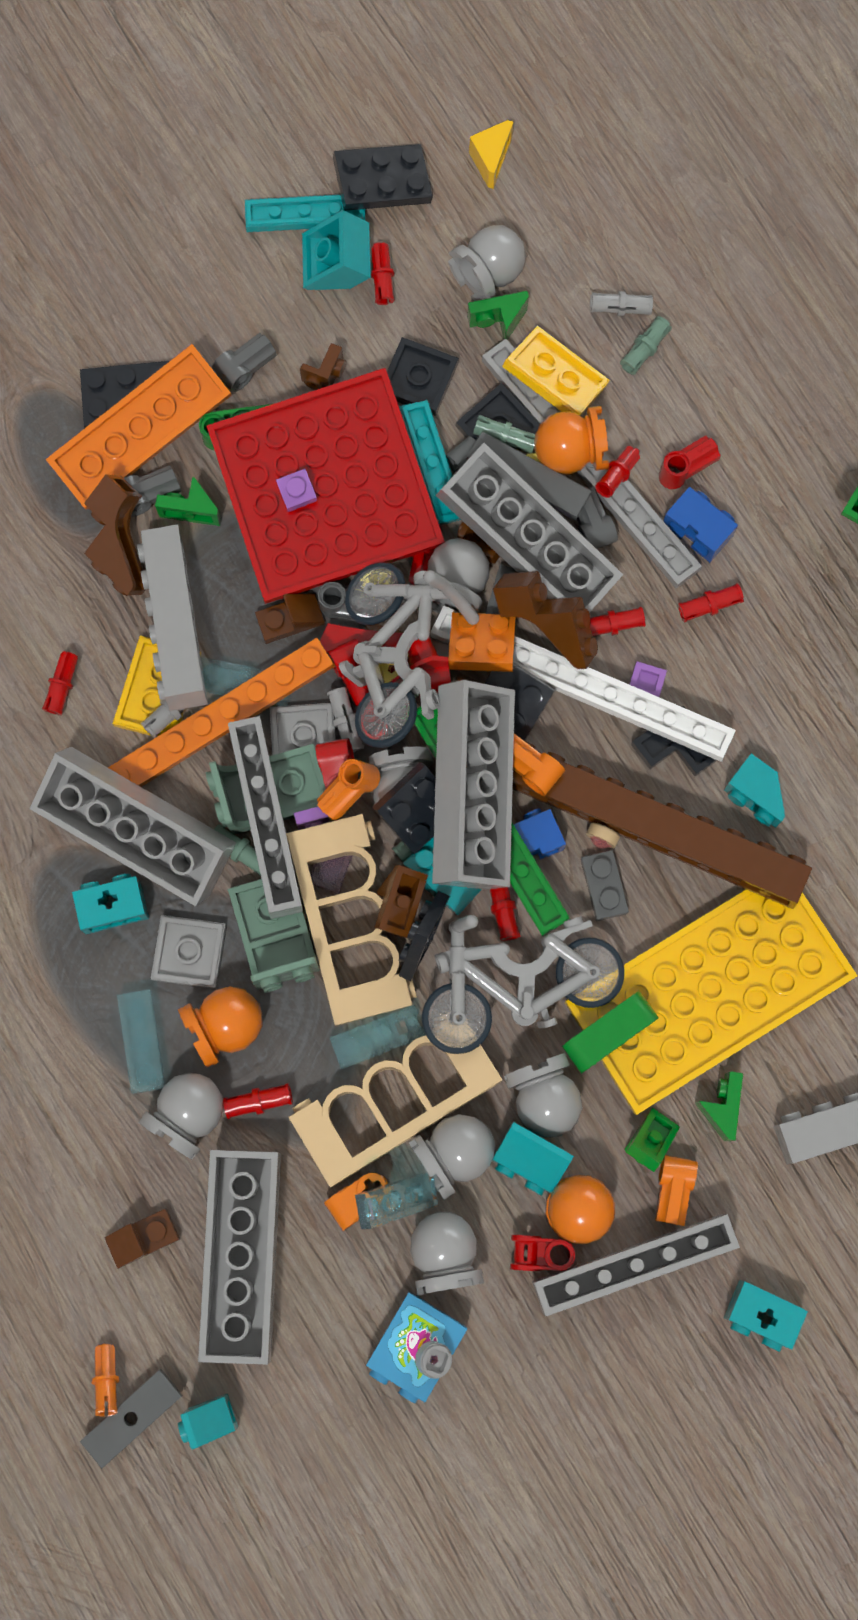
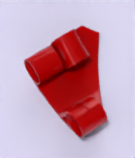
(340, 645)

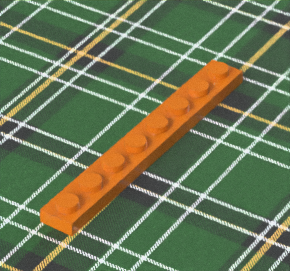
(213, 720)

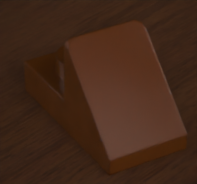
(289, 618)
(401, 900)
(142, 1238)

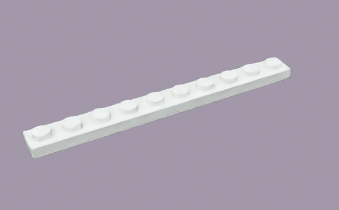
(613, 696)

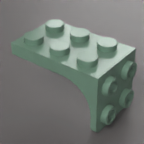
(296, 782)
(274, 947)

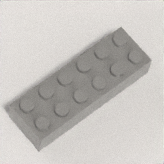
(527, 529)
(473, 785)
(132, 825)
(240, 1257)

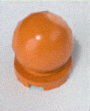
(570, 441)
(225, 1022)
(580, 1209)

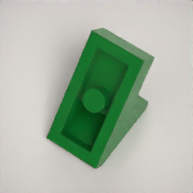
(504, 309)
(195, 509)
(725, 1115)
(652, 1140)

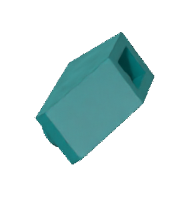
(759, 790)
(207, 1421)

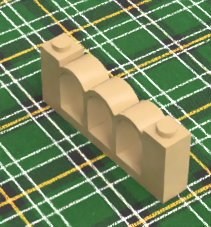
(329, 842)
(328, 1149)

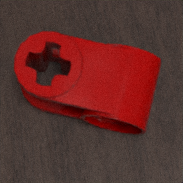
(331, 756)
(538, 1253)

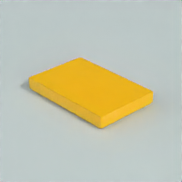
(555, 372)
(140, 690)

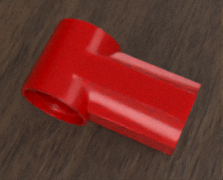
(688, 461)

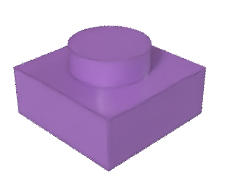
(296, 490)
(648, 678)
(310, 818)

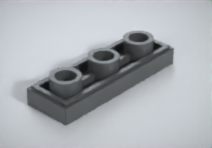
(117, 1432)

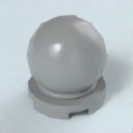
(490, 261)
(464, 567)
(396, 766)
(546, 1098)
(185, 1111)
(456, 1151)
(444, 1251)

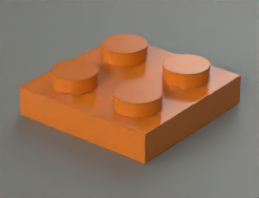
(482, 645)

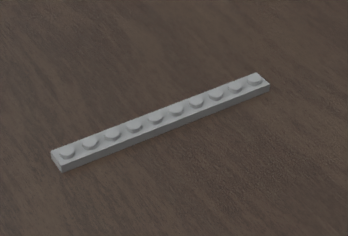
(626, 502)

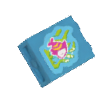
(396, 1352)

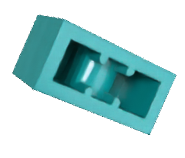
(128, 909)
(785, 1316)

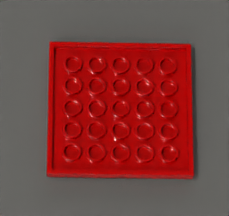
(362, 472)

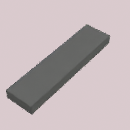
(553, 487)

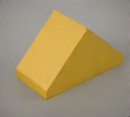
(489, 150)

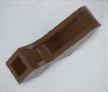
(113, 548)
(561, 619)

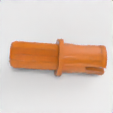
(105, 1379)

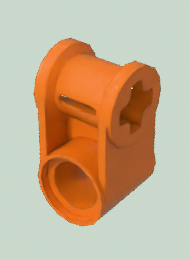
(343, 1203)

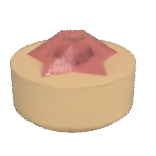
(602, 836)

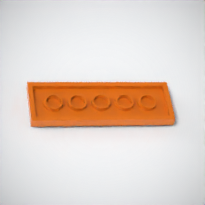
(140, 424)

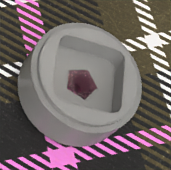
(433, 1359)

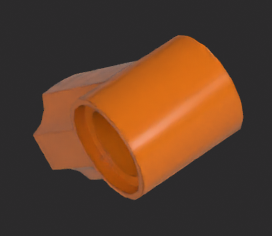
(537, 769)
(347, 788)
(676, 1179)

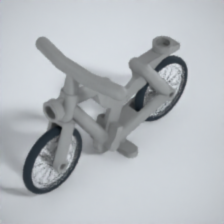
(372, 597)
(459, 1015)

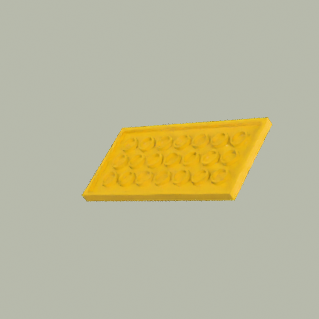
(718, 991)

